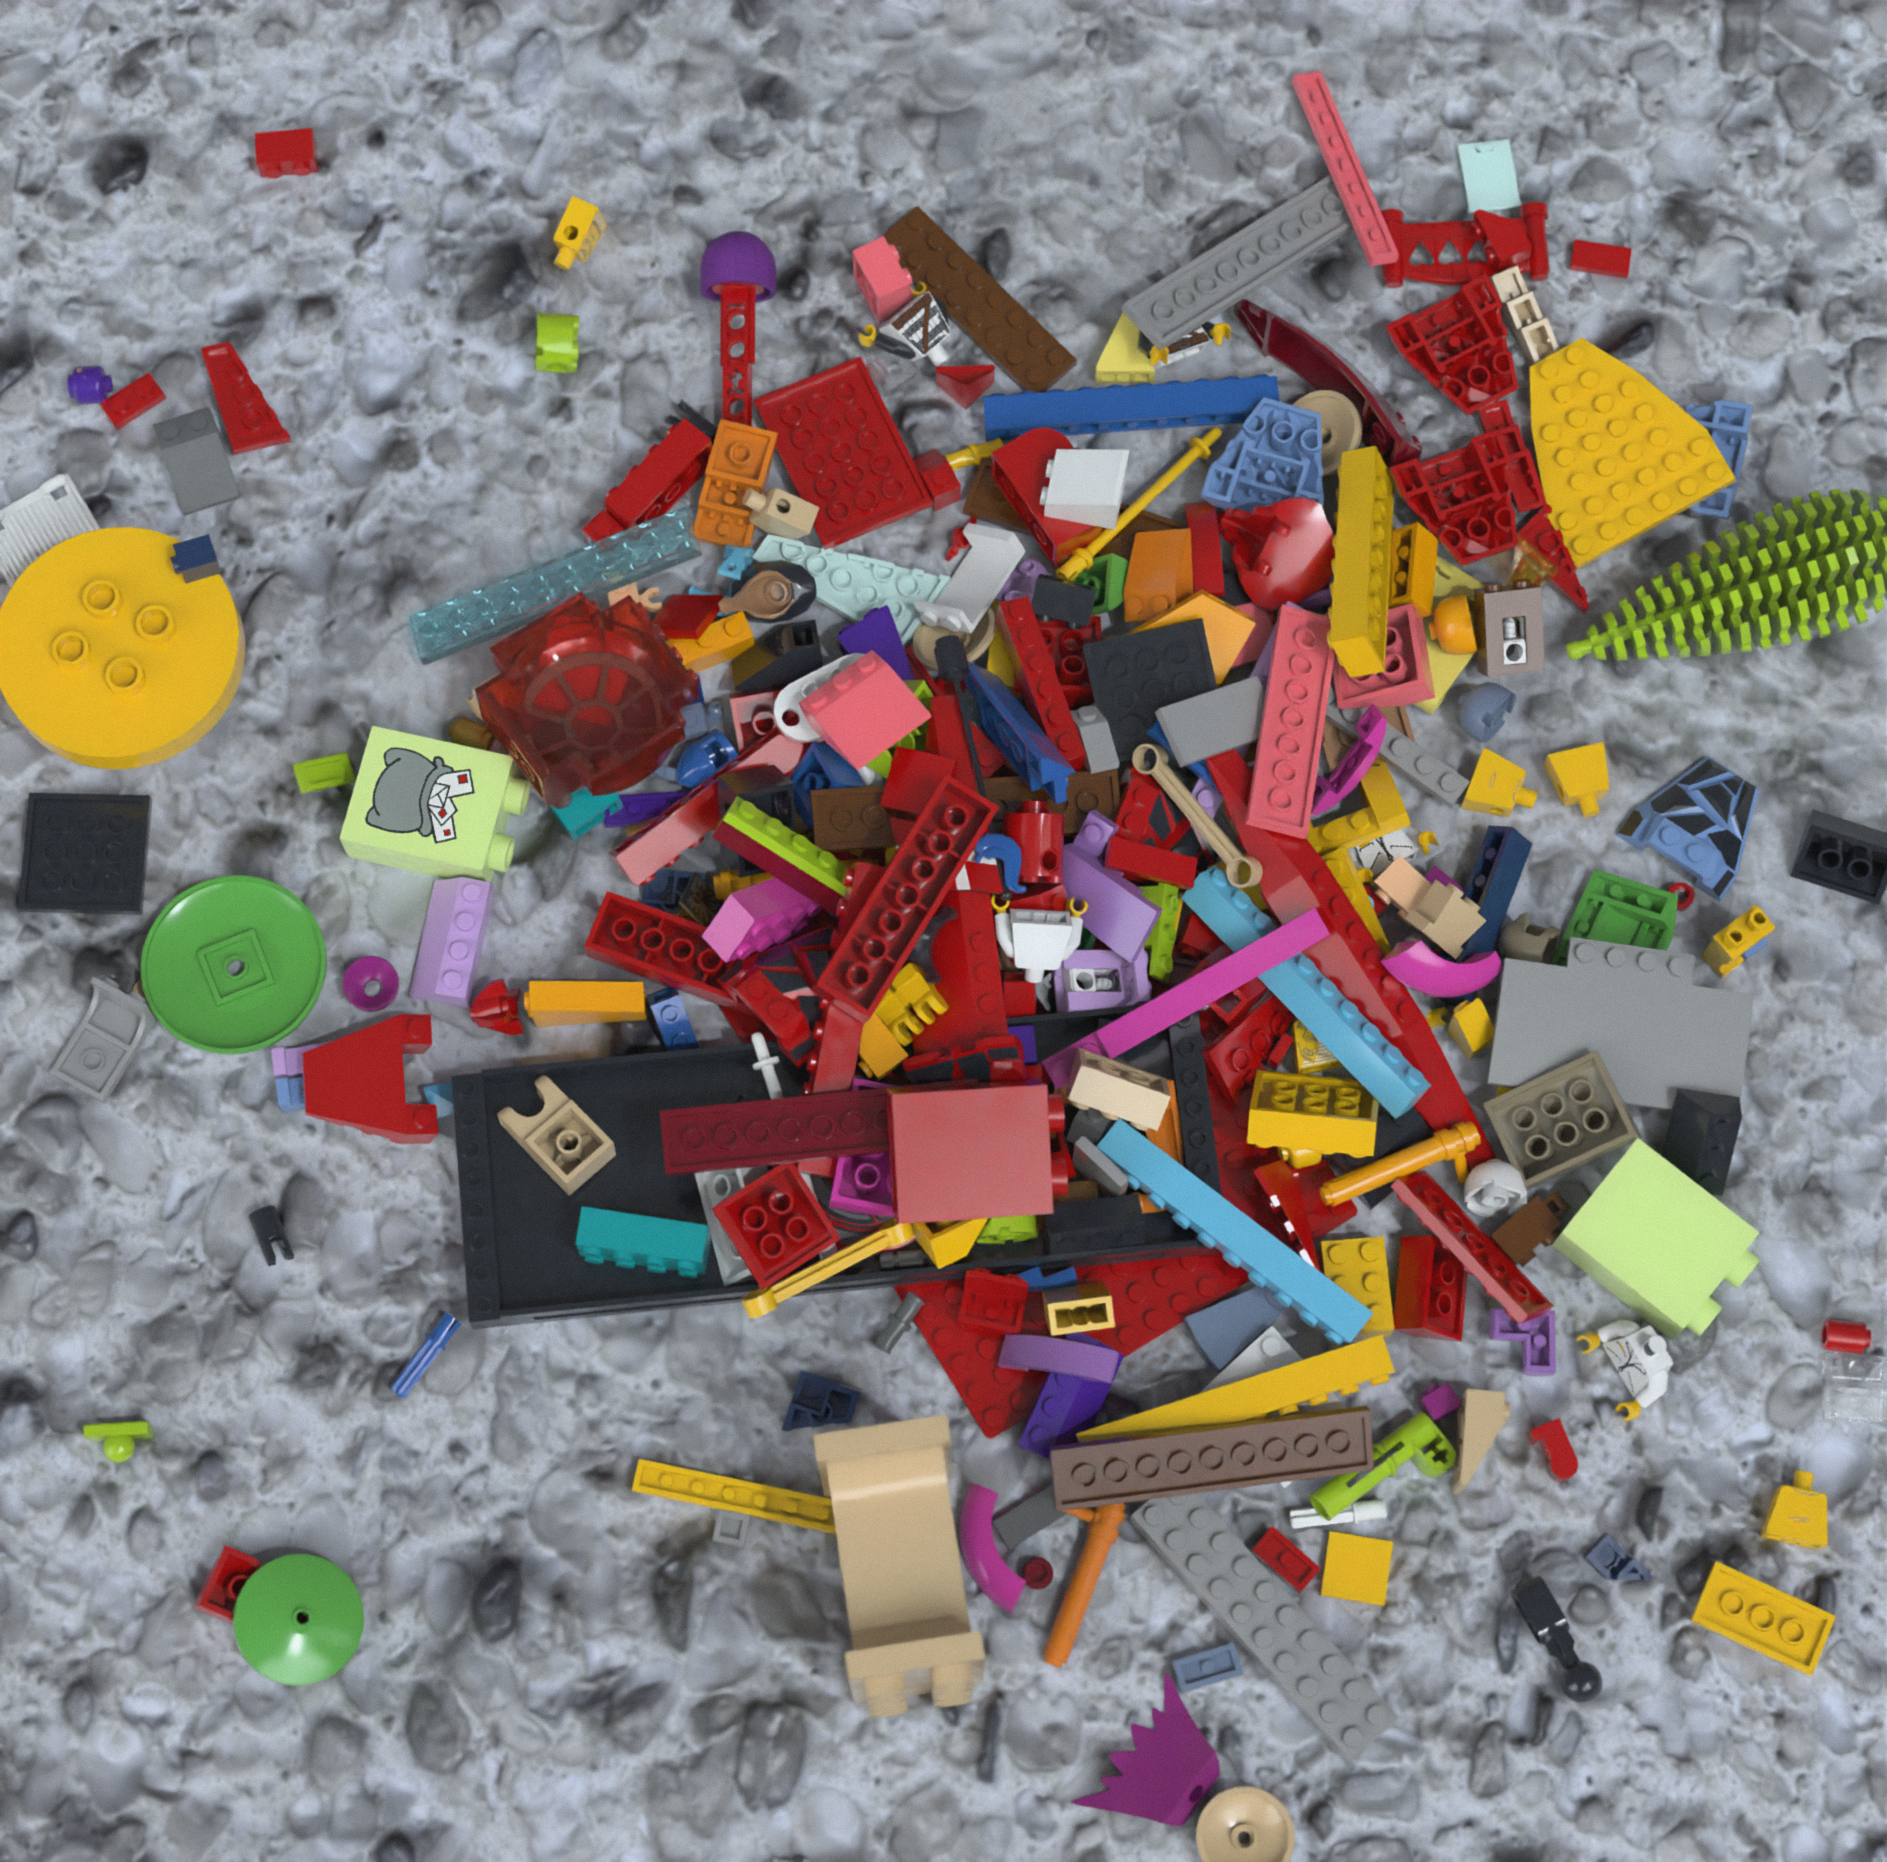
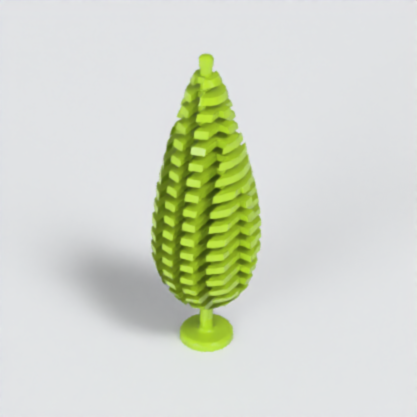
(1805, 565)

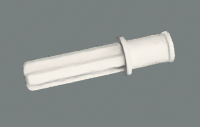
(1355, 1512)

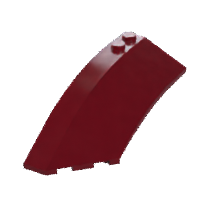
(1329, 370)

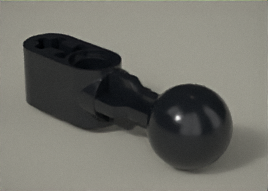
(1550, 1628)

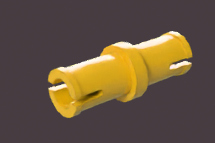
(973, 454)

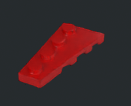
(243, 410)
(1245, 1043)

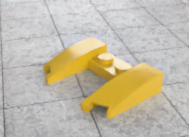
(1379, 819)

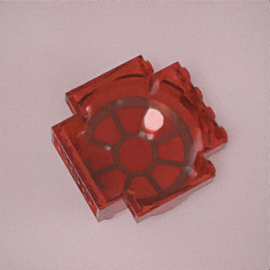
(587, 698)

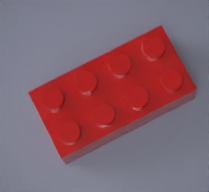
(661, 477)

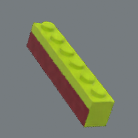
(782, 853)

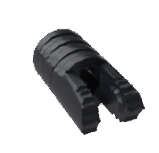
(696, 419)
(269, 1230)

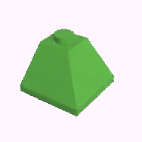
(1109, 576)

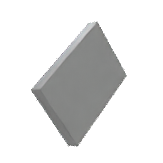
(1098, 1167)

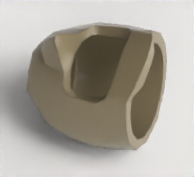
(1528, 941)

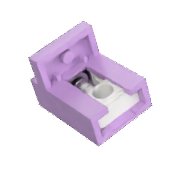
(1125, 981)

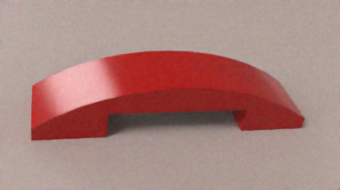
(1205, 548)

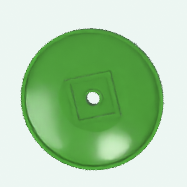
(226, 923)

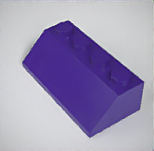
(1063, 1407)

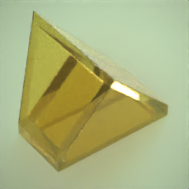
(1531, 564)

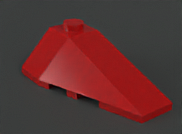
(1282, 1200)
(224, 1584)

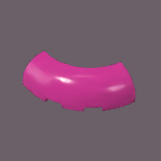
(1425, 971)
(979, 1550)

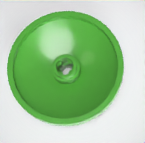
(268, 1626)

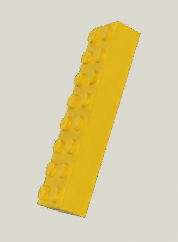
(1361, 562)

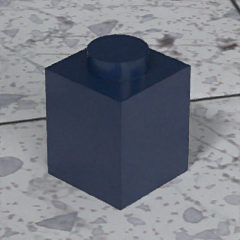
(195, 559)

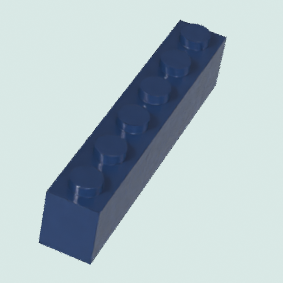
(1492, 889)

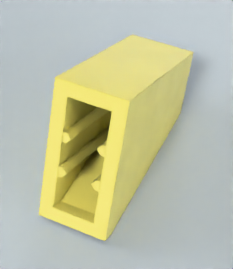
(1121, 358)

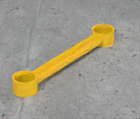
(764, 1301)

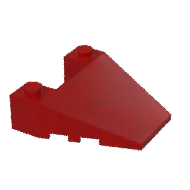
(362, 1081)

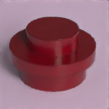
(1037, 1573)

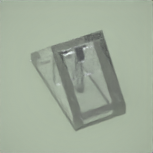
(890, 371)

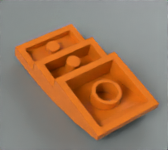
(737, 462)

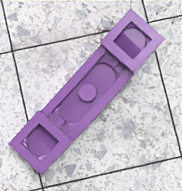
(1058, 1356)

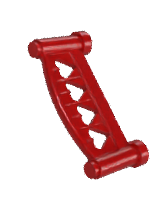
(1435, 236)

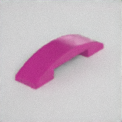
(1355, 763)

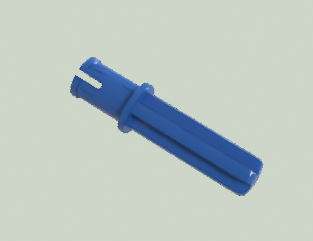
(425, 1355)

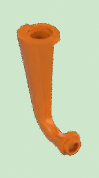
(1168, 1139)

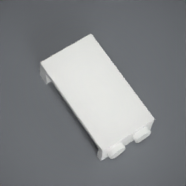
(975, 581)

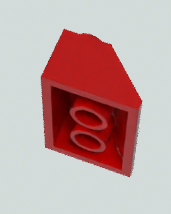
(1429, 1290)

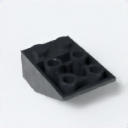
(779, 658)

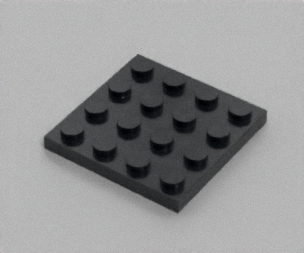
(1144, 673)
(85, 853)

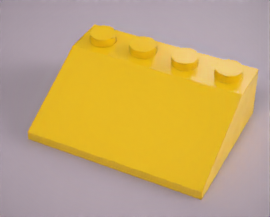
(1312, 1114)

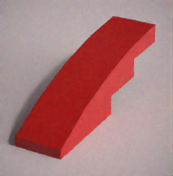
(1526, 486)

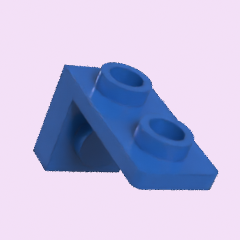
(672, 1020)

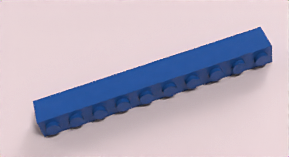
(1127, 408)

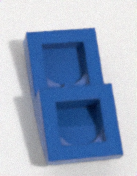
(1038, 1283)

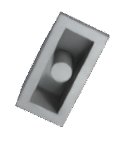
(1095, 739)

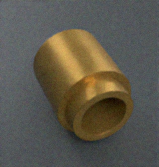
(471, 734)

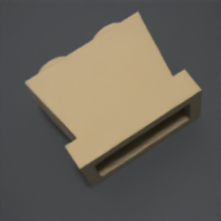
(1446, 917)

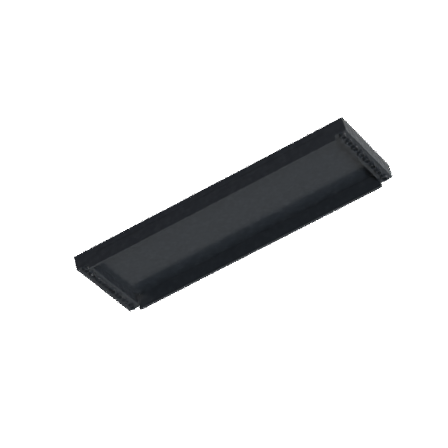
(525, 1226)

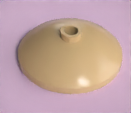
(1339, 420)
(974, 643)
(1250, 1812)

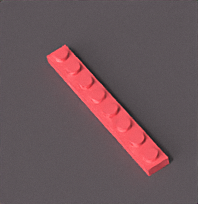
(1345, 168)

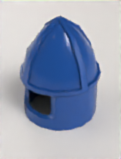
(704, 759)

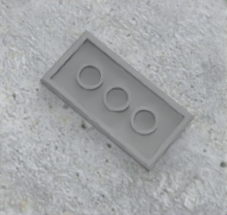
(1214, 721)

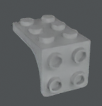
(105, 1040)

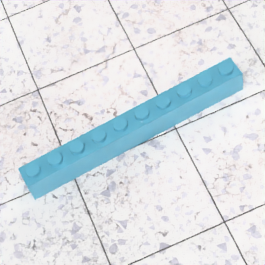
(1311, 996)
(1235, 1235)

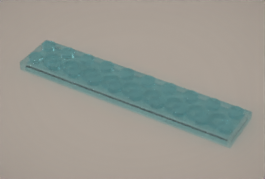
(539, 589)

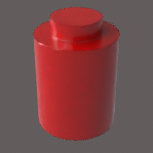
(1845, 1336)

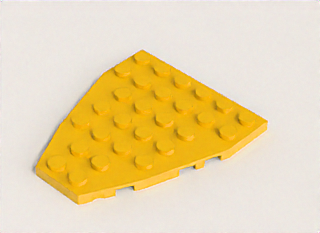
(1614, 451)

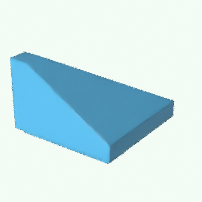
(442, 1096)

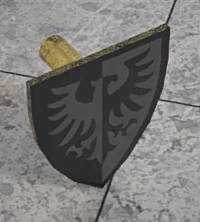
(698, 902)

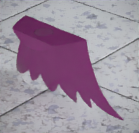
(1164, 1769)

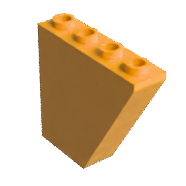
(1223, 623)

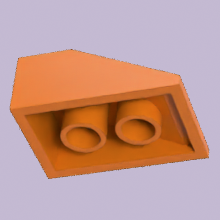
(1158, 573)

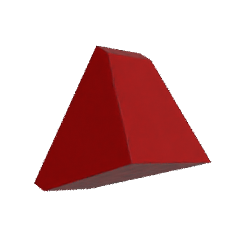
(965, 383)

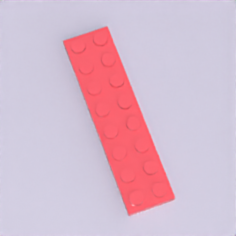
(1292, 724)

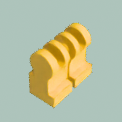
(906, 990)

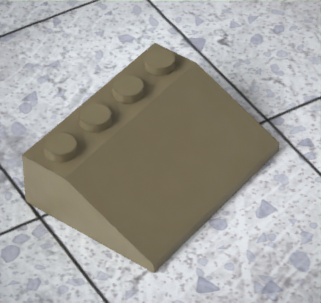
(1562, 1120)

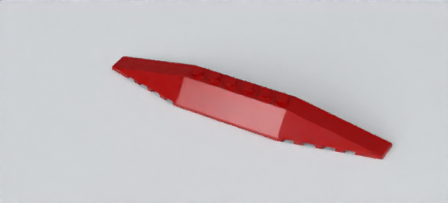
(1299, 880)

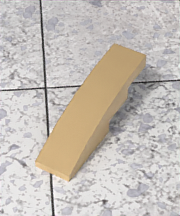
(1524, 315)

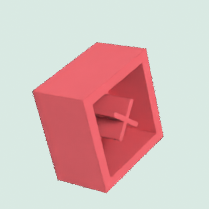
(882, 278)

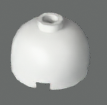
(1495, 1188)

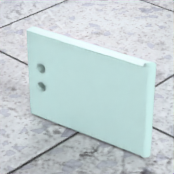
(1489, 176)

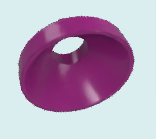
(367, 970)

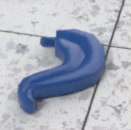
(1003, 848)

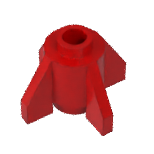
(497, 1008)

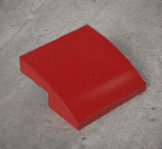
(914, 778)

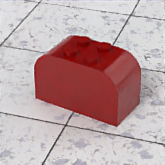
(1021, 474)

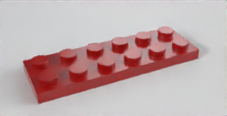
(1471, 1246)

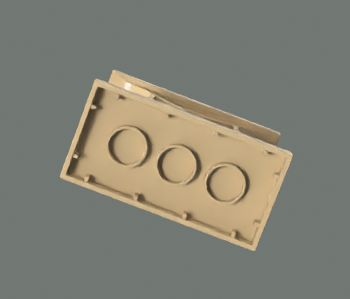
(900, 1564)

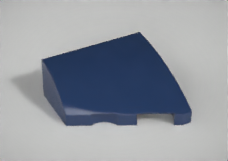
(667, 889)
(820, 1402)

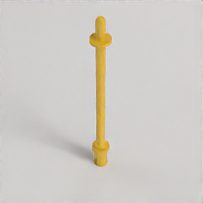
(1083, 557)

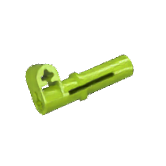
(1408, 1441)

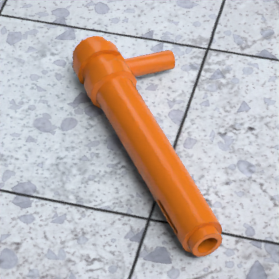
(1101, 1535)

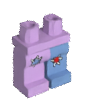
(289, 1075)

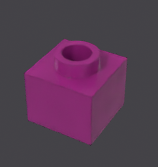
(1439, 1401)

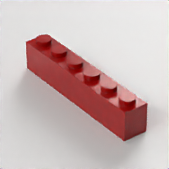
(1038, 678)

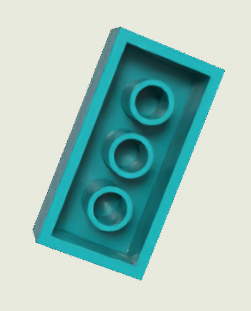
(643, 1242)

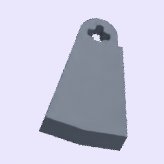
(1233, 1325)

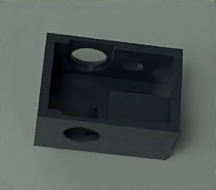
(763, 789)

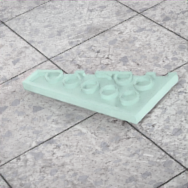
(859, 583)

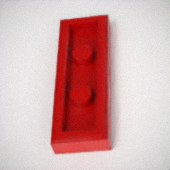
(1150, 862)

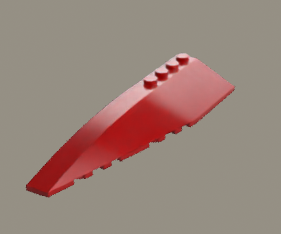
(965, 946)

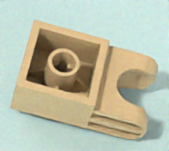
(555, 1128)

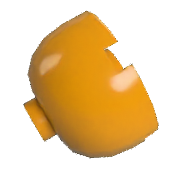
(1453, 626)

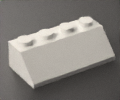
(713, 1189)

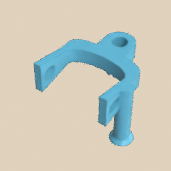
(734, 557)

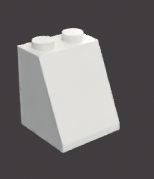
(1086, 486)

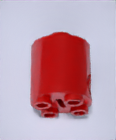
(1040, 839)

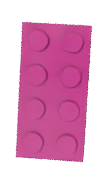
(759, 918)

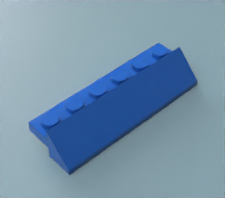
(1018, 735)

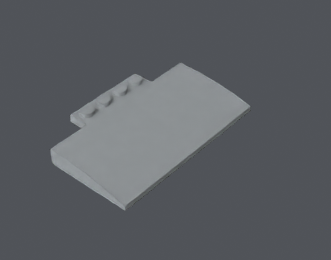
(1631, 1008)

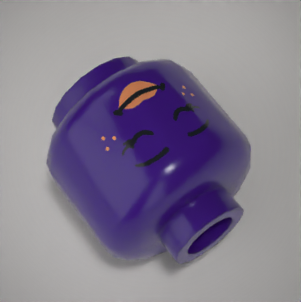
(89, 384)

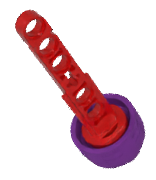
(738, 274)

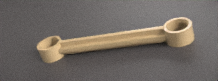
(1197, 815)

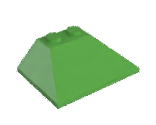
(1621, 913)

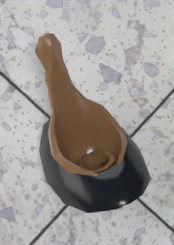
(771, 592)

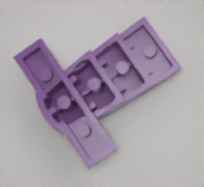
(1115, 906)

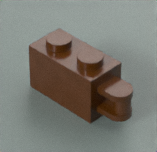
(1530, 1229)

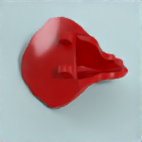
(1280, 550)

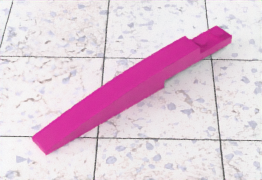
(1192, 993)

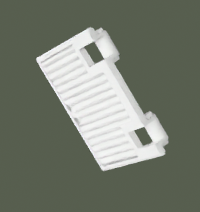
(39, 524)

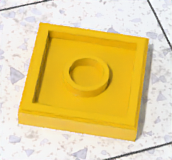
(1356, 1568)

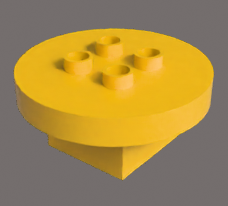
(115, 650)

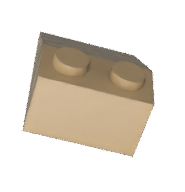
(1477, 1427)

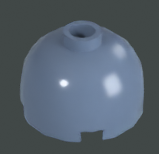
(1483, 710)

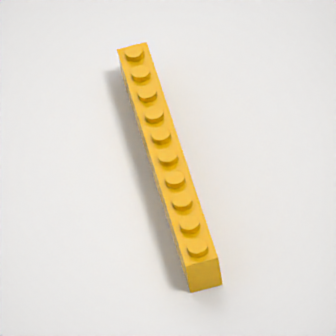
(1264, 1393)

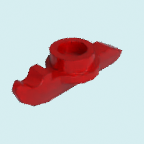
(959, 540)

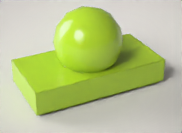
(324, 773)
(118, 1437)

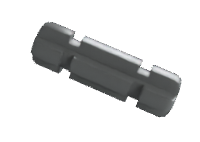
(905, 1260)

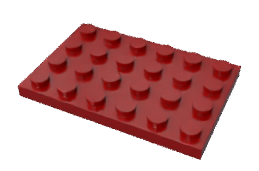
(843, 452)

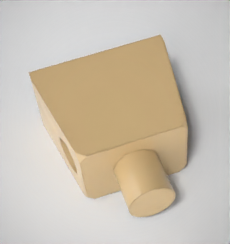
(780, 513)

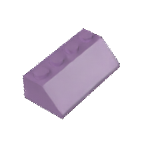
(452, 941)

